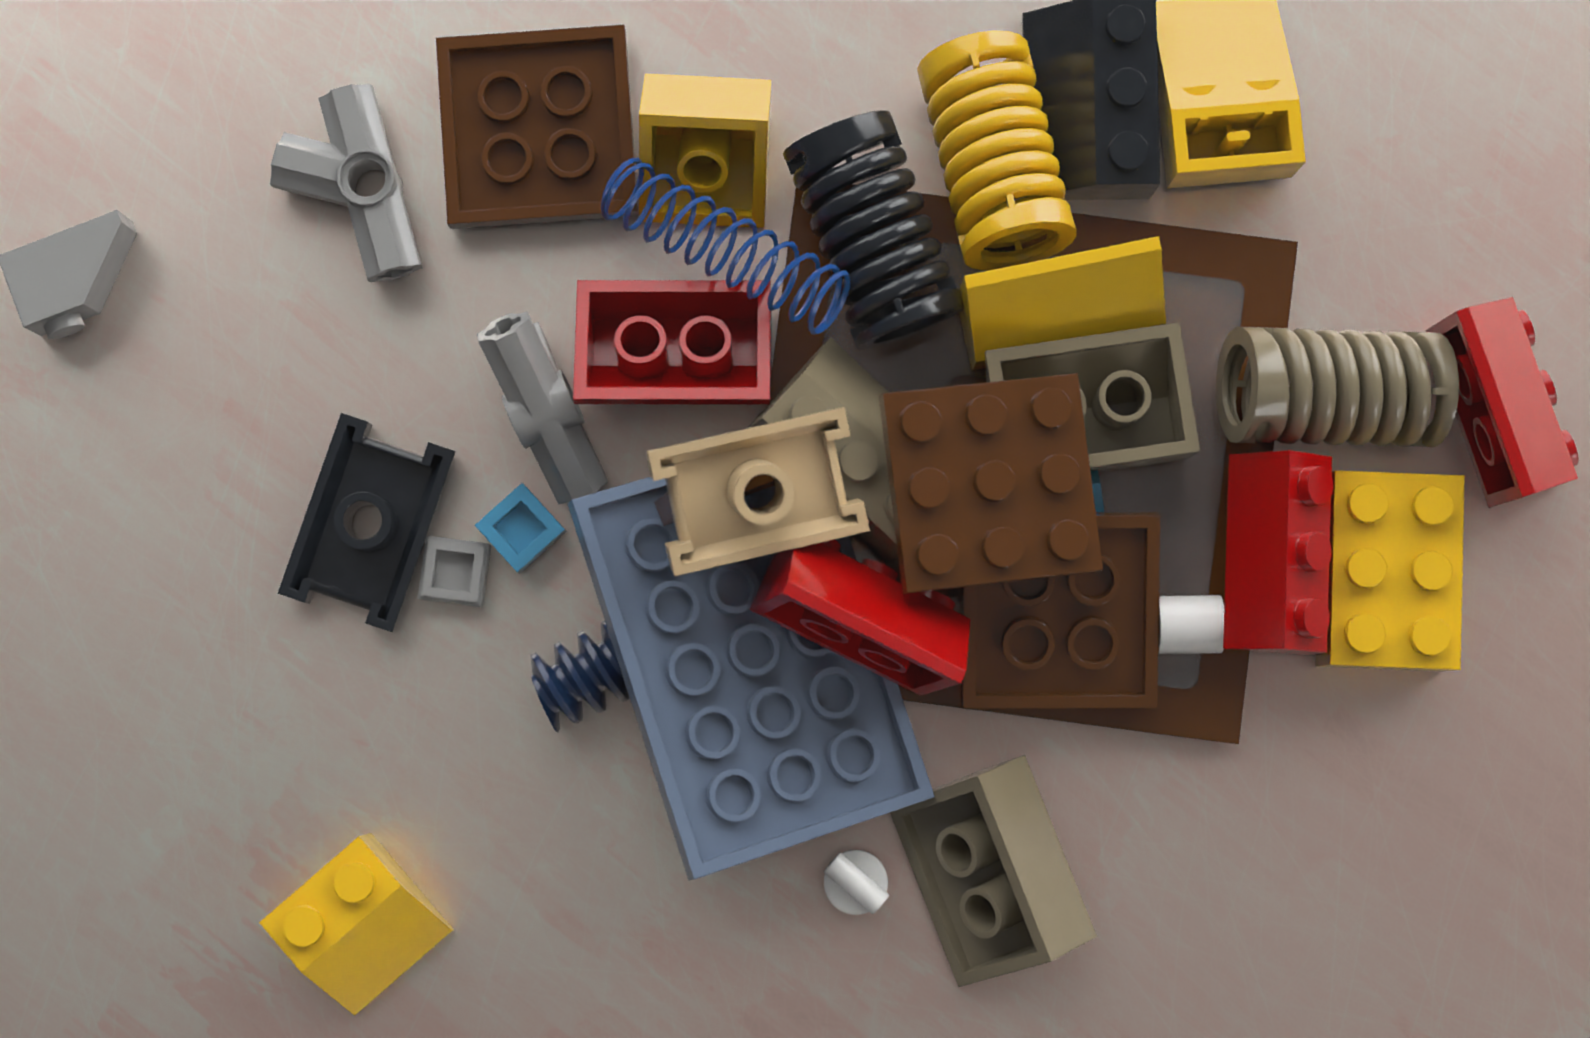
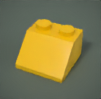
(709, 138)
(356, 924)

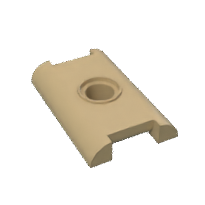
(709, 483)

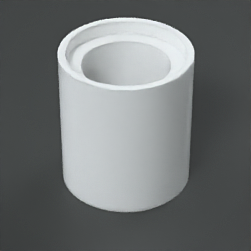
(1191, 624)

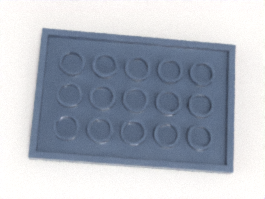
(741, 718)

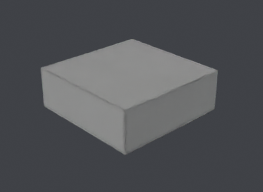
(454, 571)

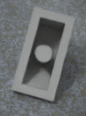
(67, 274)

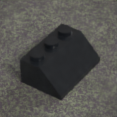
(1099, 94)

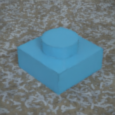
(520, 528)

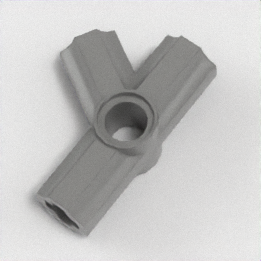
(332, 173)
(542, 406)

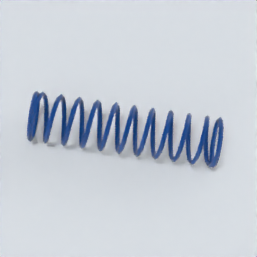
(834, 308)

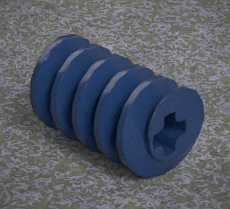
(578, 678)

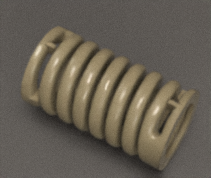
(1361, 392)

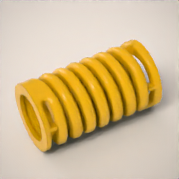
(977, 195)

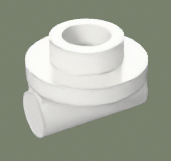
(856, 882)

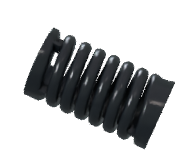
(871, 301)

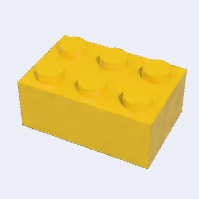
(1395, 571)

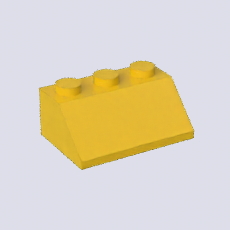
(1063, 298)

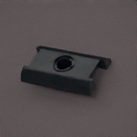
(376, 569)

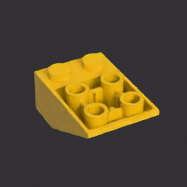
(1226, 93)

